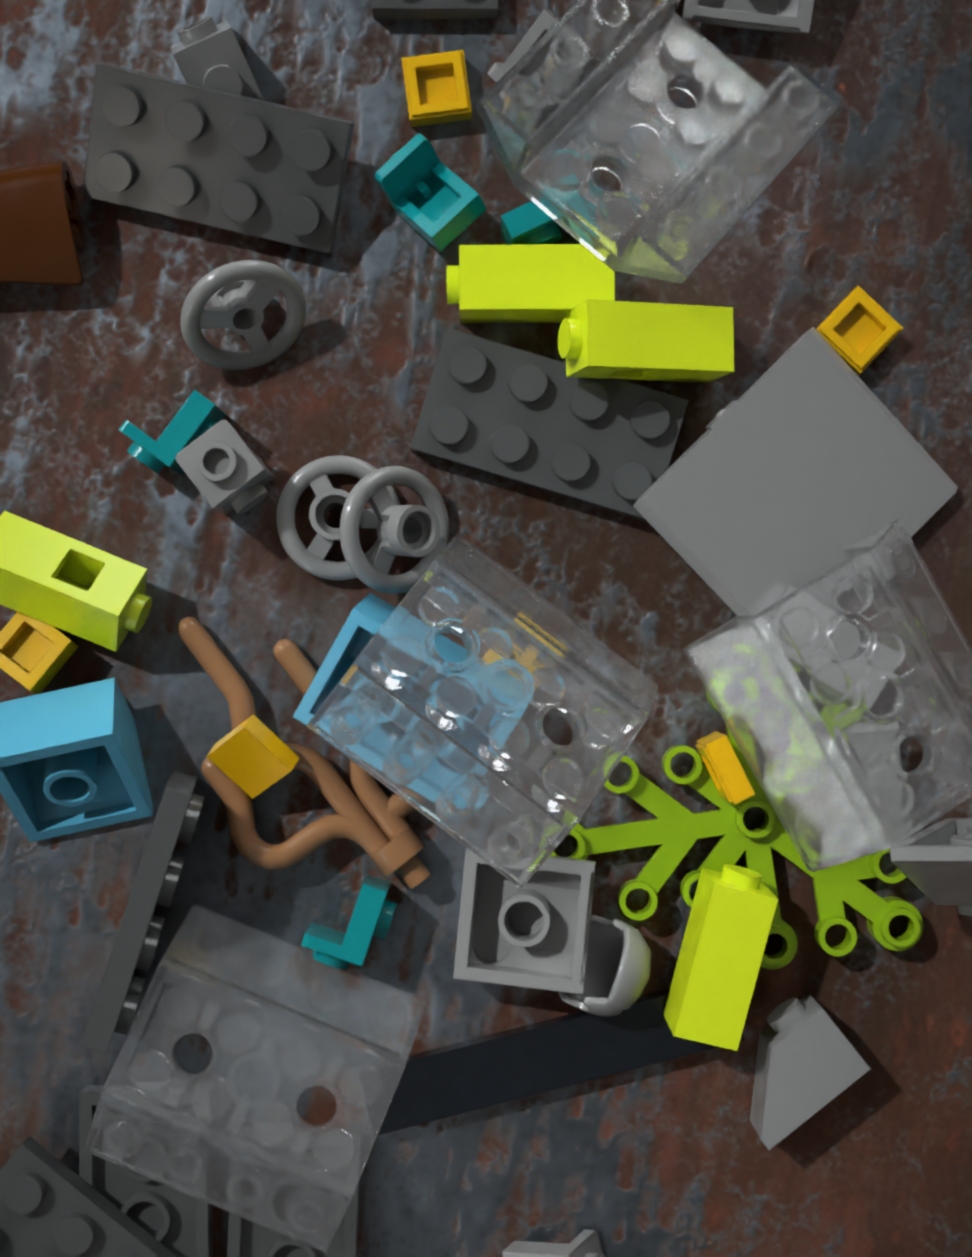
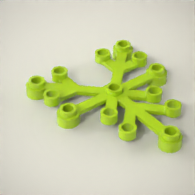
(679, 828)

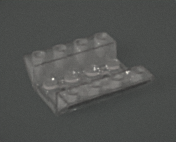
(601, 100)
(831, 726)
(470, 734)
(273, 1032)

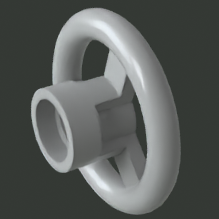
(239, 306)
(315, 474)
(423, 535)

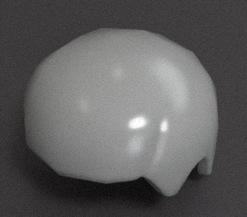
(615, 968)

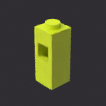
(525, 282)
(647, 341)
(70, 583)
(720, 957)

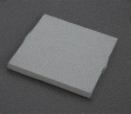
(792, 480)

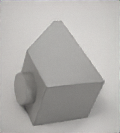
(799, 1068)

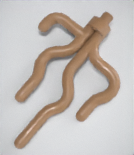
(372, 821)

